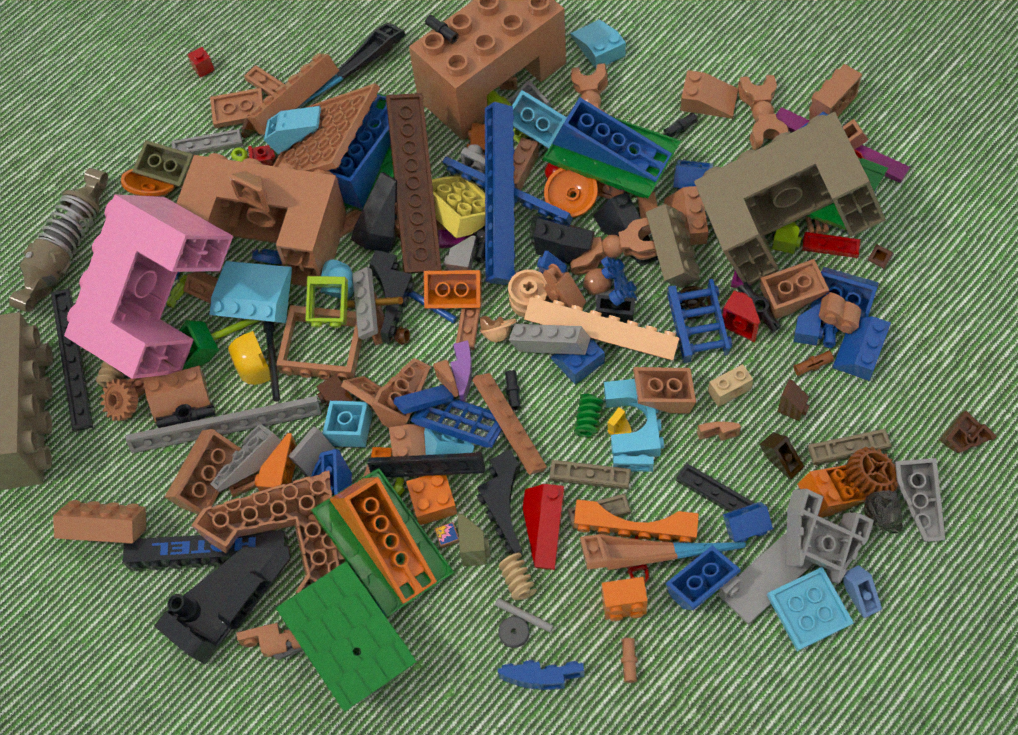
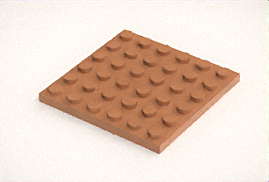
(337, 128)

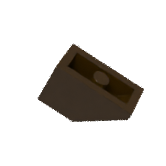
(782, 454)

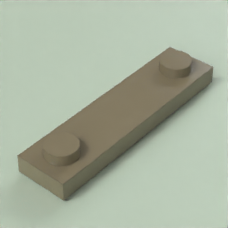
(847, 446)
(590, 474)

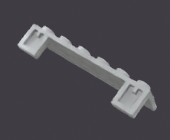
(749, 590)

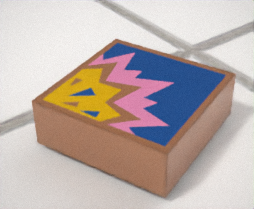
(446, 535)

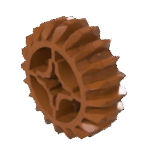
(871, 471)

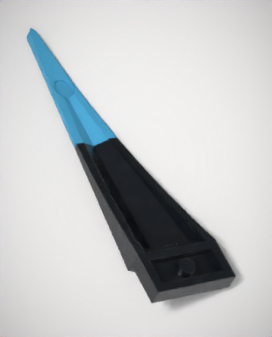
(373, 47)

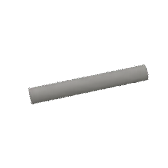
(524, 615)

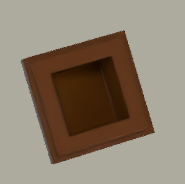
(880, 256)

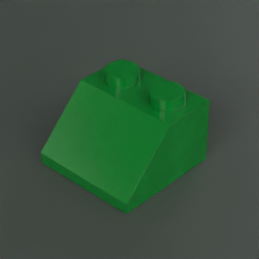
(203, 345)

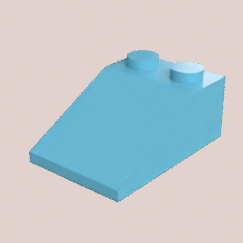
(600, 43)

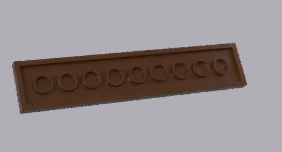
(414, 183)

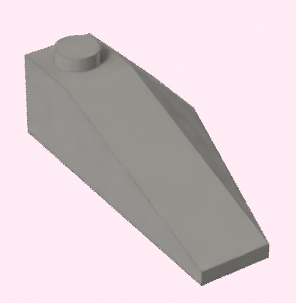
(247, 461)
(921, 491)

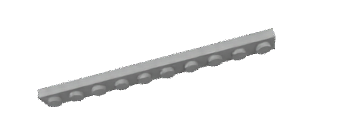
(224, 424)

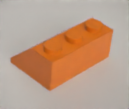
(453, 289)

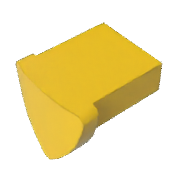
(618, 423)

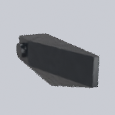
(616, 216)
(377, 220)

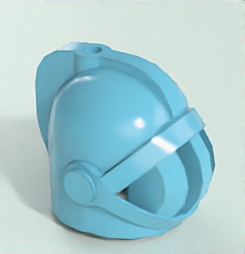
(337, 269)

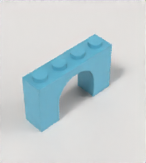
(646, 439)

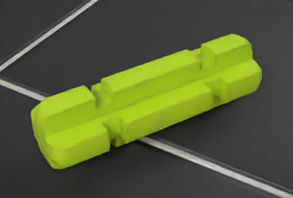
(176, 292)

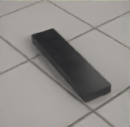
(711, 489)

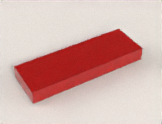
(831, 244)

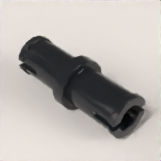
(442, 28)
(681, 125)
(512, 389)

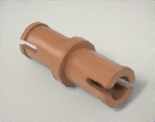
(629, 660)

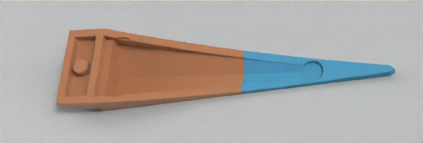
(620, 552)

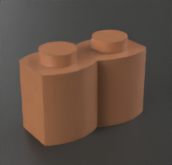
(838, 312)

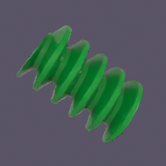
(588, 415)

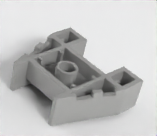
(821, 540)

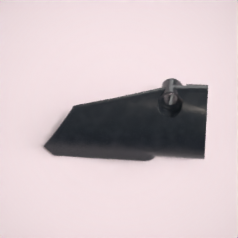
(221, 600)

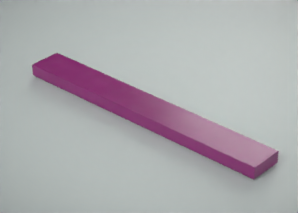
(896, 169)

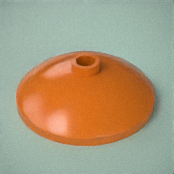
(563, 184)
(144, 186)

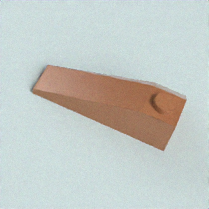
(407, 381)

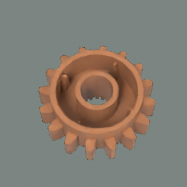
(119, 399)

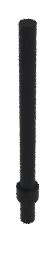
(268, 328)

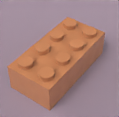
(100, 522)

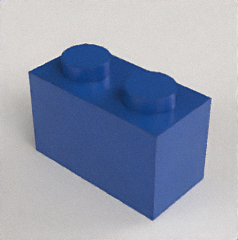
(748, 522)

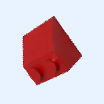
(741, 316)

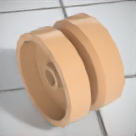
(522, 287)

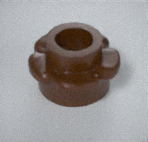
(402, 335)

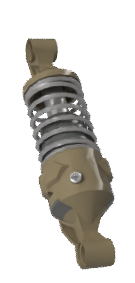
(52, 251)

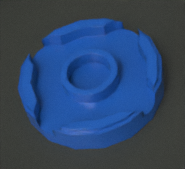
(267, 256)

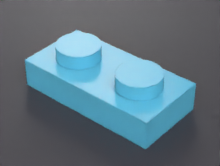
(638, 463)

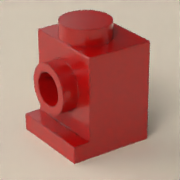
(263, 154)

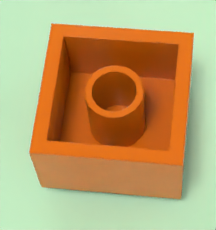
(431, 498)
(624, 598)

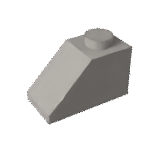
(461, 255)

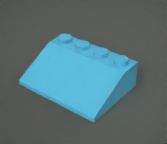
(252, 292)

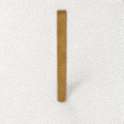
(379, 301)

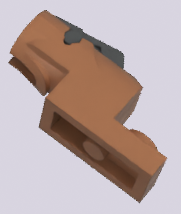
(271, 640)

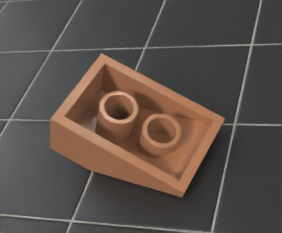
(708, 95)
(793, 288)
(665, 388)
(407, 440)

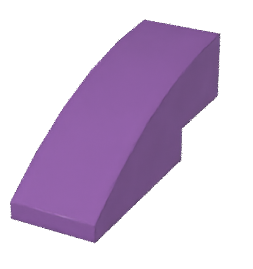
(462, 368)

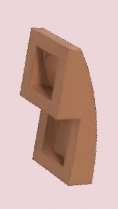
(724, 429)

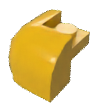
(249, 359)

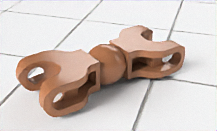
(592, 85)
(759, 99)
(627, 242)

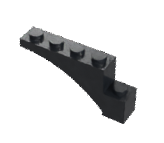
(394, 284)
(497, 498)

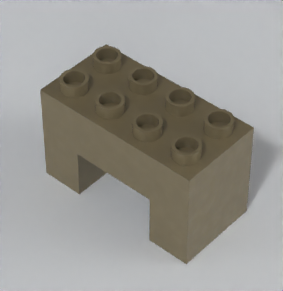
(782, 185)
(23, 403)

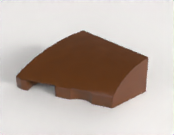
(966, 433)

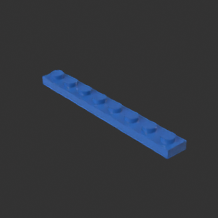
(528, 201)

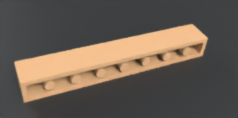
(603, 329)

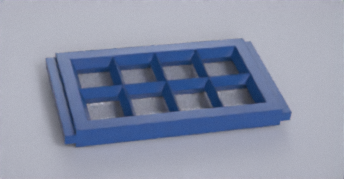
(460, 421)

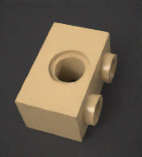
(730, 385)

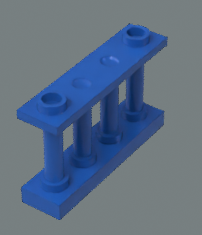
(684, 332)

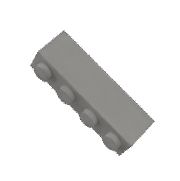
(550, 339)

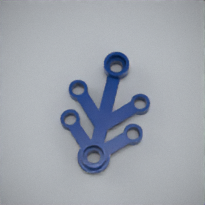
(615, 270)

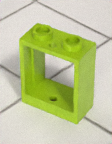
(326, 282)

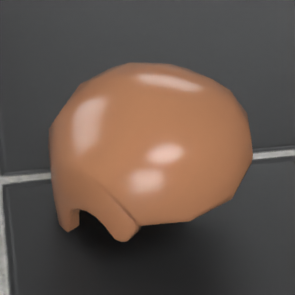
(595, 282)

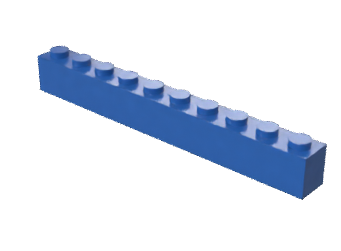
(499, 194)

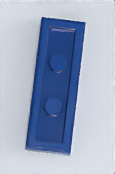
(423, 399)

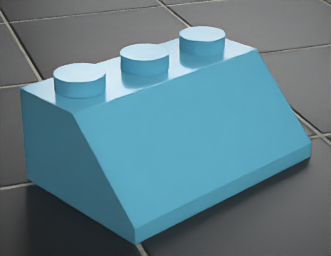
(536, 119)

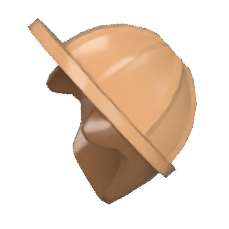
(496, 330)

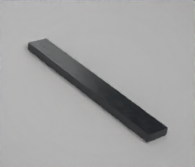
(72, 364)

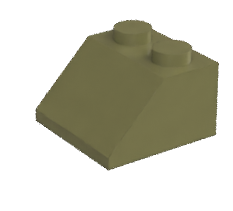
(472, 543)

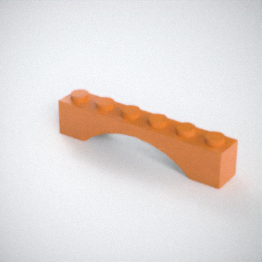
(592, 516)

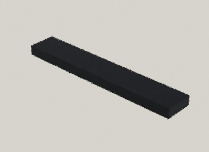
(429, 464)

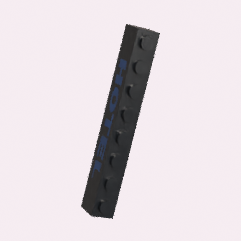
(192, 550)

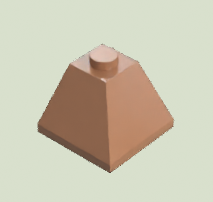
(250, 189)

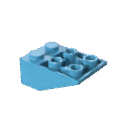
(291, 127)

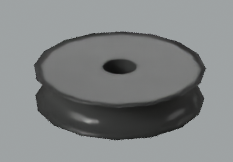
(513, 640)

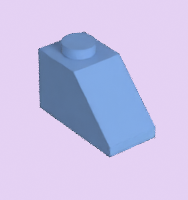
(862, 591)

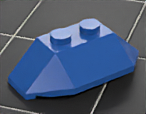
(339, 471)

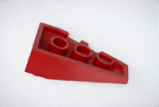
(543, 518)

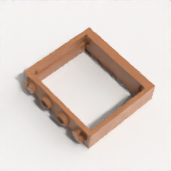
(323, 371)

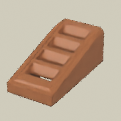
(445, 376)

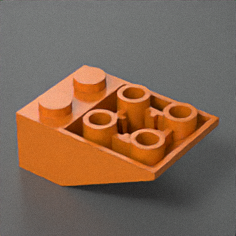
(835, 488)

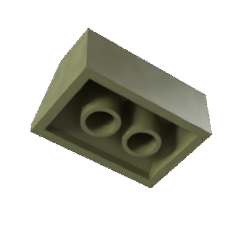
(163, 163)

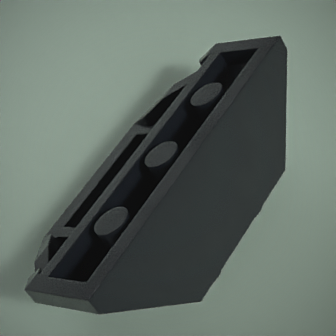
(560, 238)

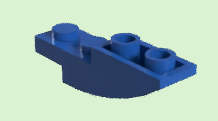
(531, 676)

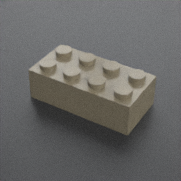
(673, 245)

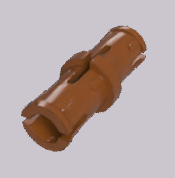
(813, 363)

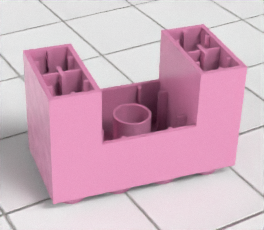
(131, 279)

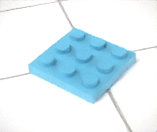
(809, 609)

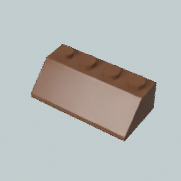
(192, 484)

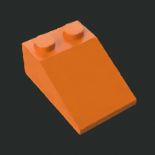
(278, 467)

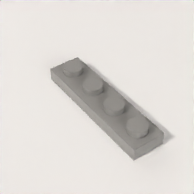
(365, 303)

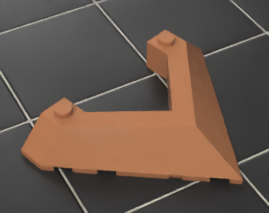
(273, 510)

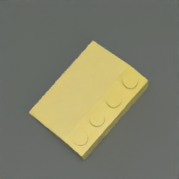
(459, 205)

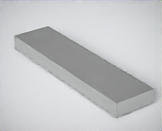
(210, 142)

